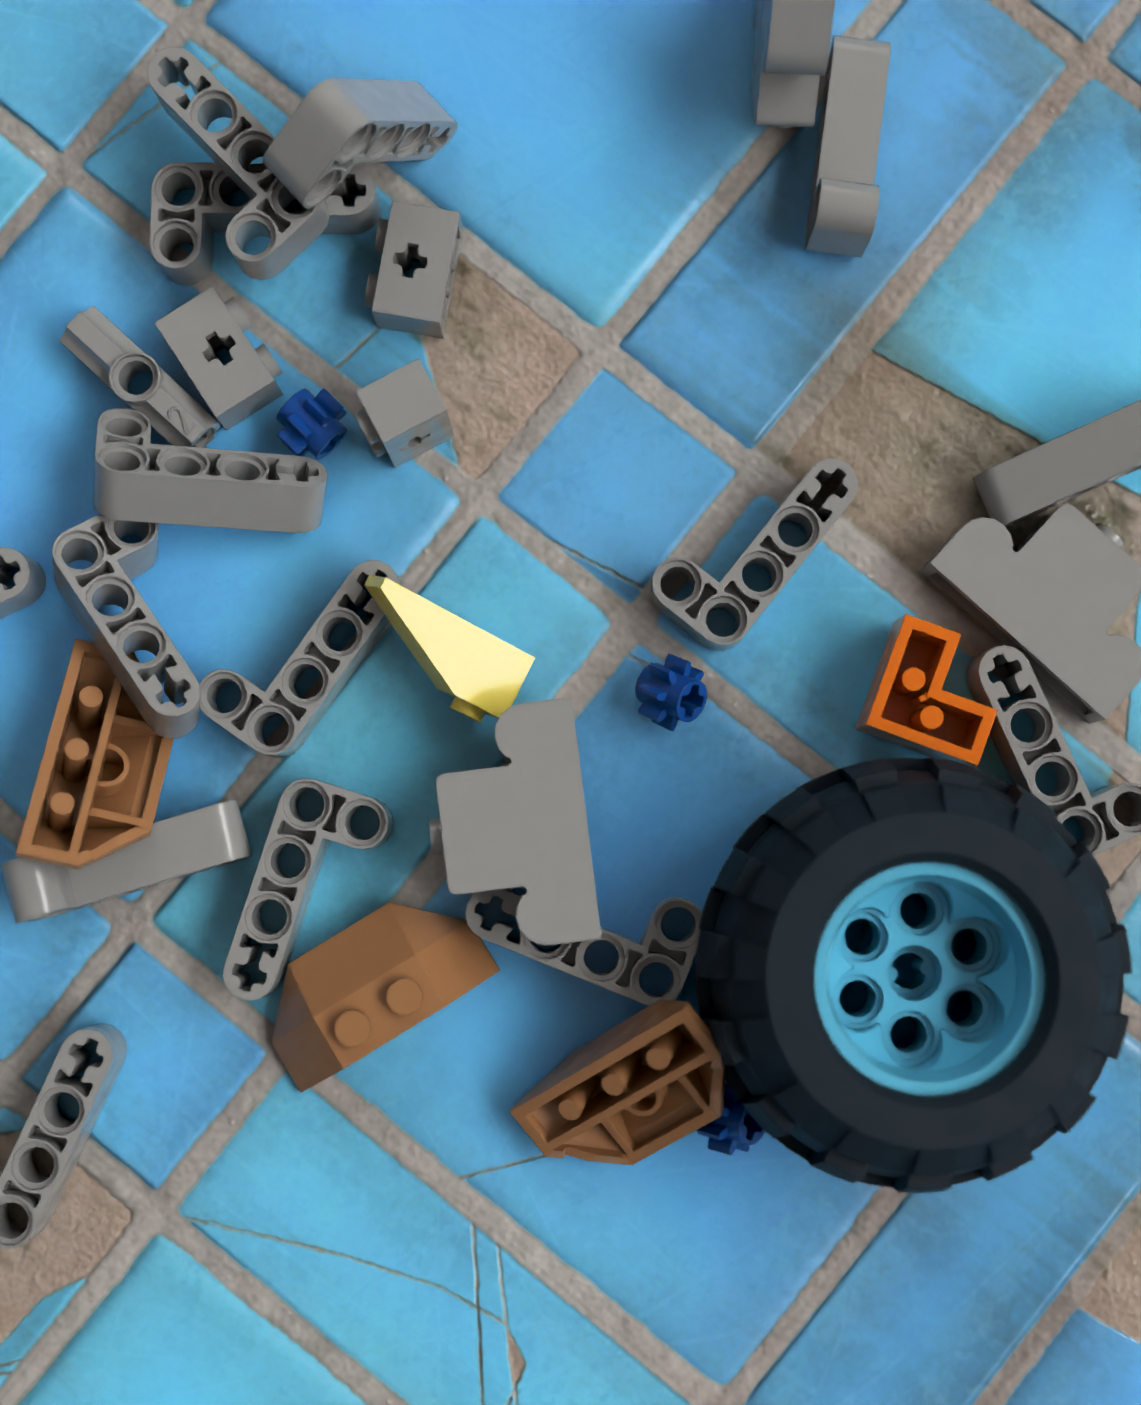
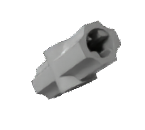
(115, 362)

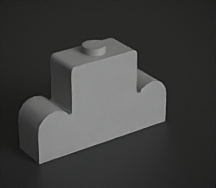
(789, 60)
(1050, 601)
(524, 825)

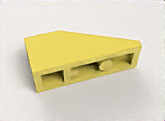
(456, 655)

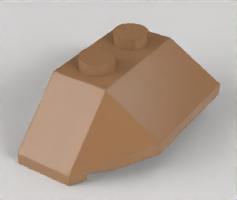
(96, 771)
(373, 987)
(629, 1089)

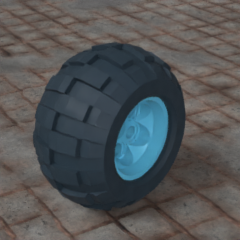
(1040, 984)

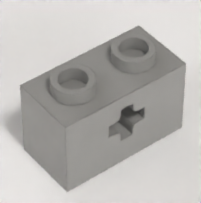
(421, 236)
(197, 334)
(403, 414)

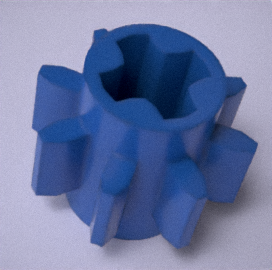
(311, 423)
(671, 692)
(733, 1129)

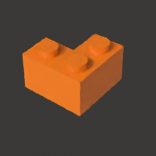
(908, 697)

